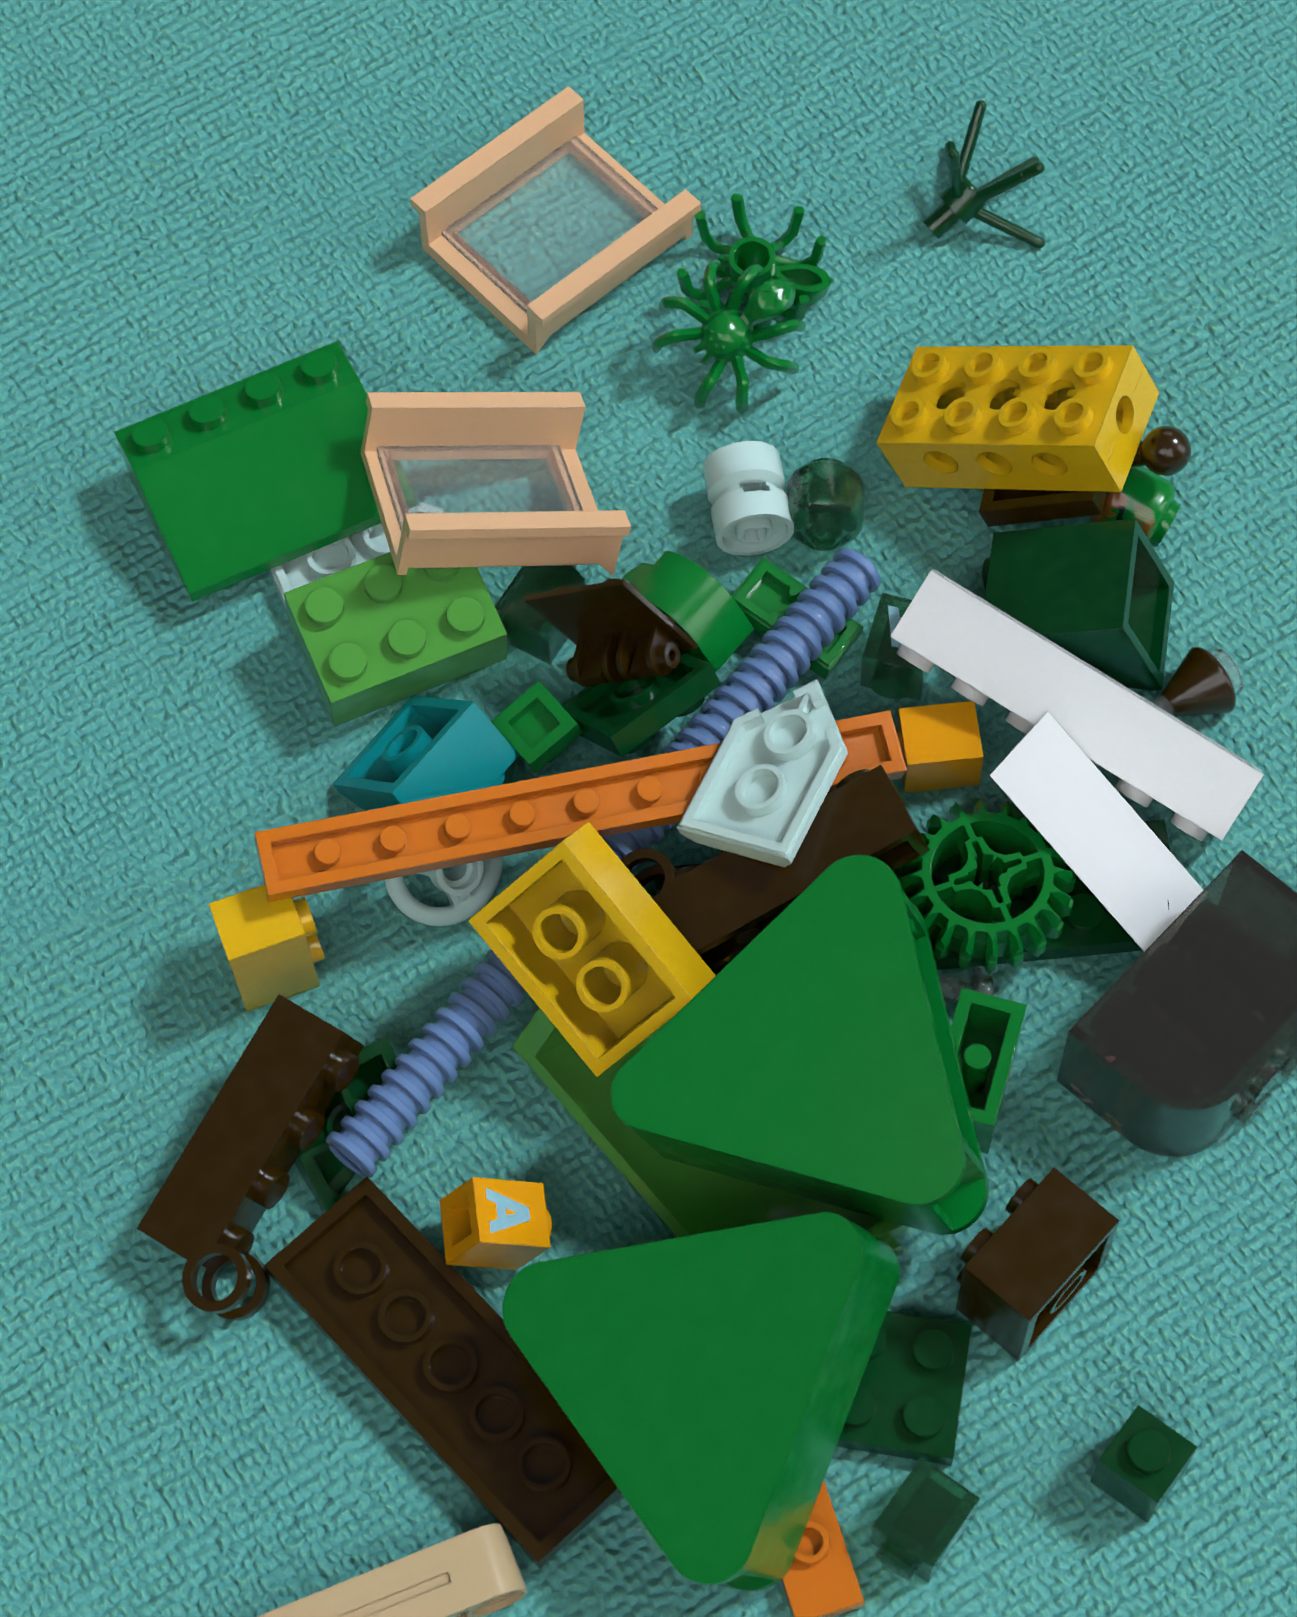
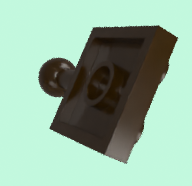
(1162, 451)

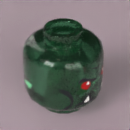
(825, 503)

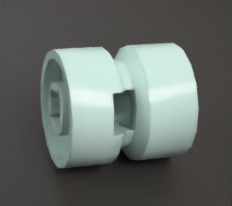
(748, 498)

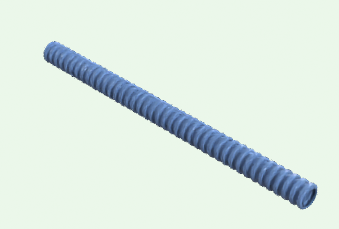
(488, 995)

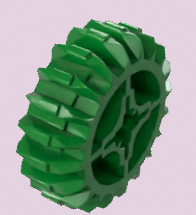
(1027, 863)

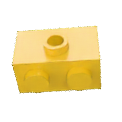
(268, 945)

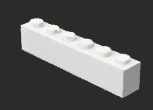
(1109, 722)

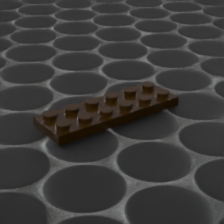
(445, 1368)

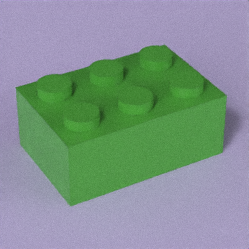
(393, 635)

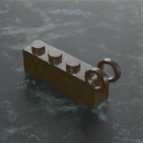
(737, 897)
(246, 1149)

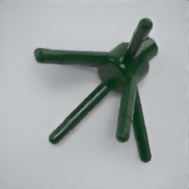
(966, 201)

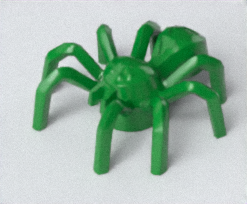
(809, 281)
(730, 333)

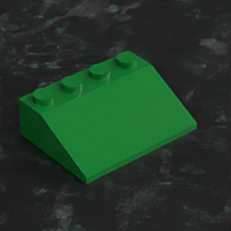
(255, 470)

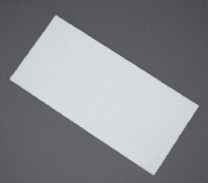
(1096, 832)

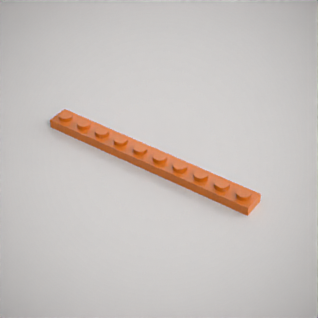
(517, 816)

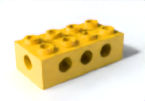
(1019, 417)

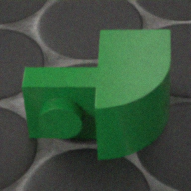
(695, 604)

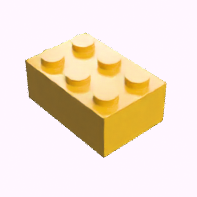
(592, 949)

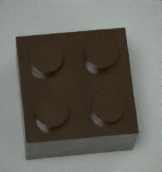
(1034, 1261)

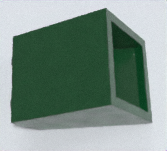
(1090, 592)

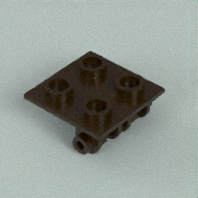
(614, 632)

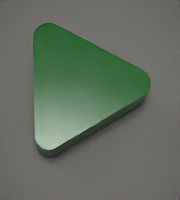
(821, 1063)
(712, 1376)

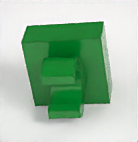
(537, 726)

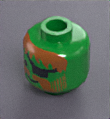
(1147, 499)

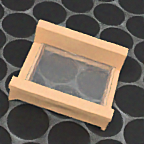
(545, 221)
(485, 481)

